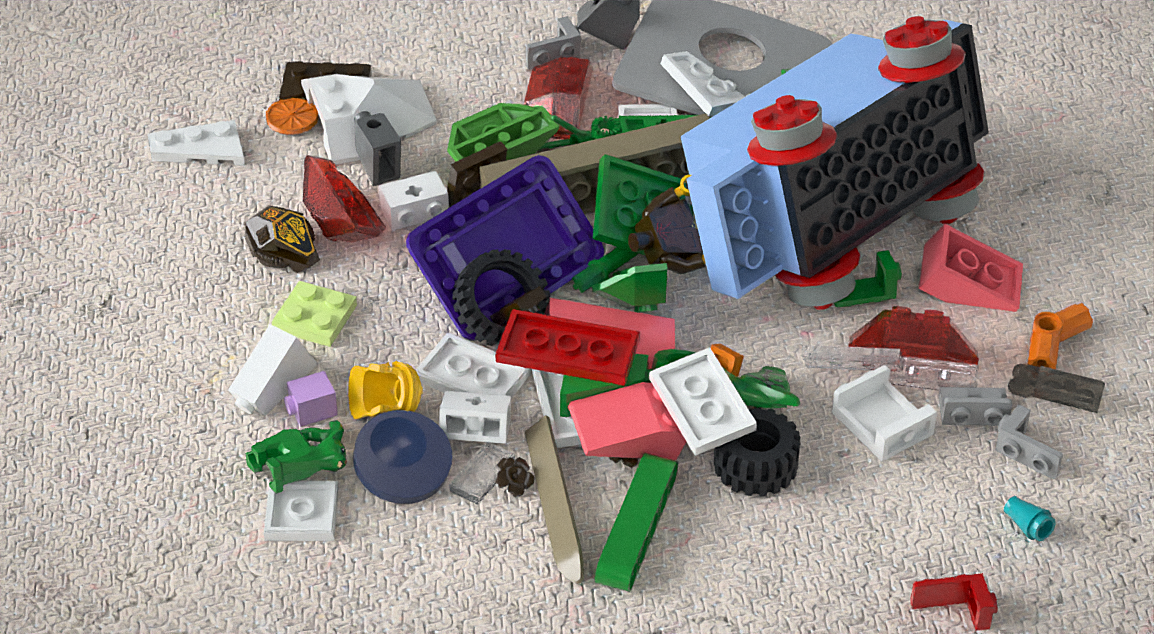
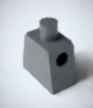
(609, 20)
(373, 135)

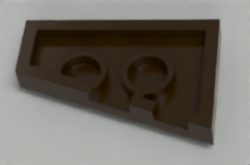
(299, 70)

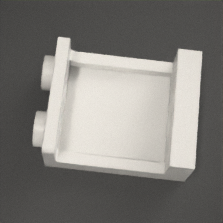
(882, 414)

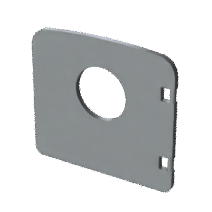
(683, 24)

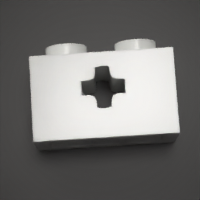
(413, 200)
(475, 416)

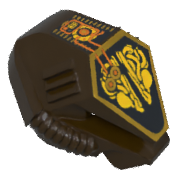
(285, 229)

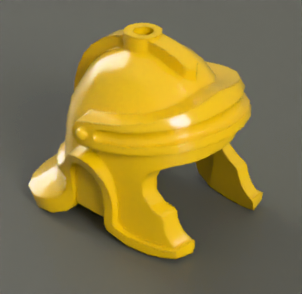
(383, 389)

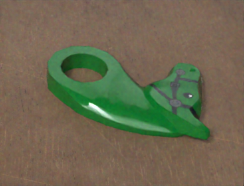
(759, 389)

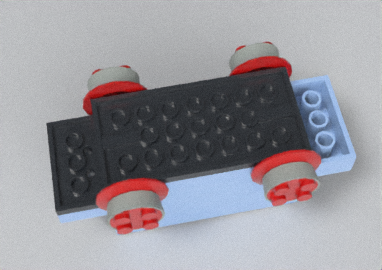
(836, 157)

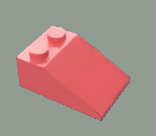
(969, 272)
(627, 424)

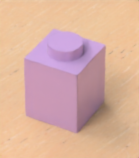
(311, 399)

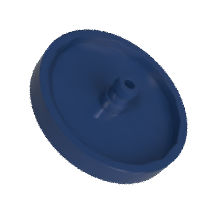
(402, 456)

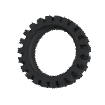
(465, 295)

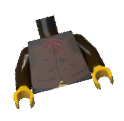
(669, 232)

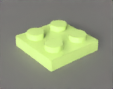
(315, 313)

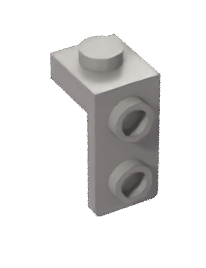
(564, 45)
(1024, 449)

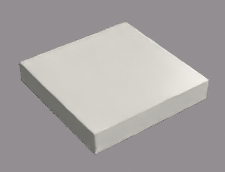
(302, 512)

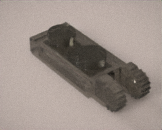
(1056, 386)

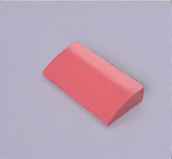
(656, 332)

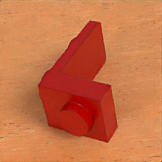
(957, 590)

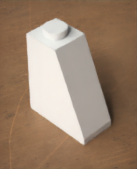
(265, 374)

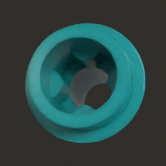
(1031, 519)

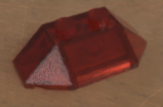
(561, 89)
(338, 203)
(916, 335)

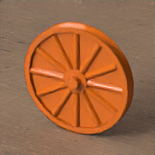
(292, 116)

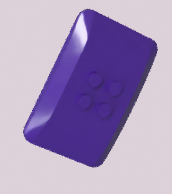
(519, 212)

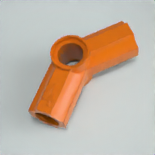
(1053, 328)

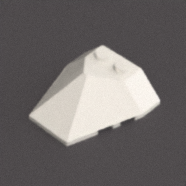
(344, 96)

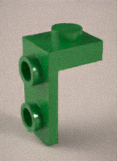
(876, 288)

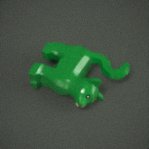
(296, 460)

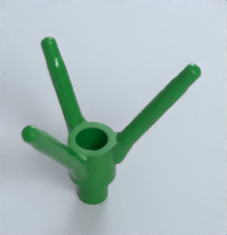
(578, 137)

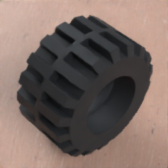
(763, 470)

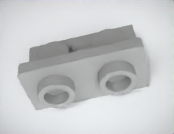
(973, 405)

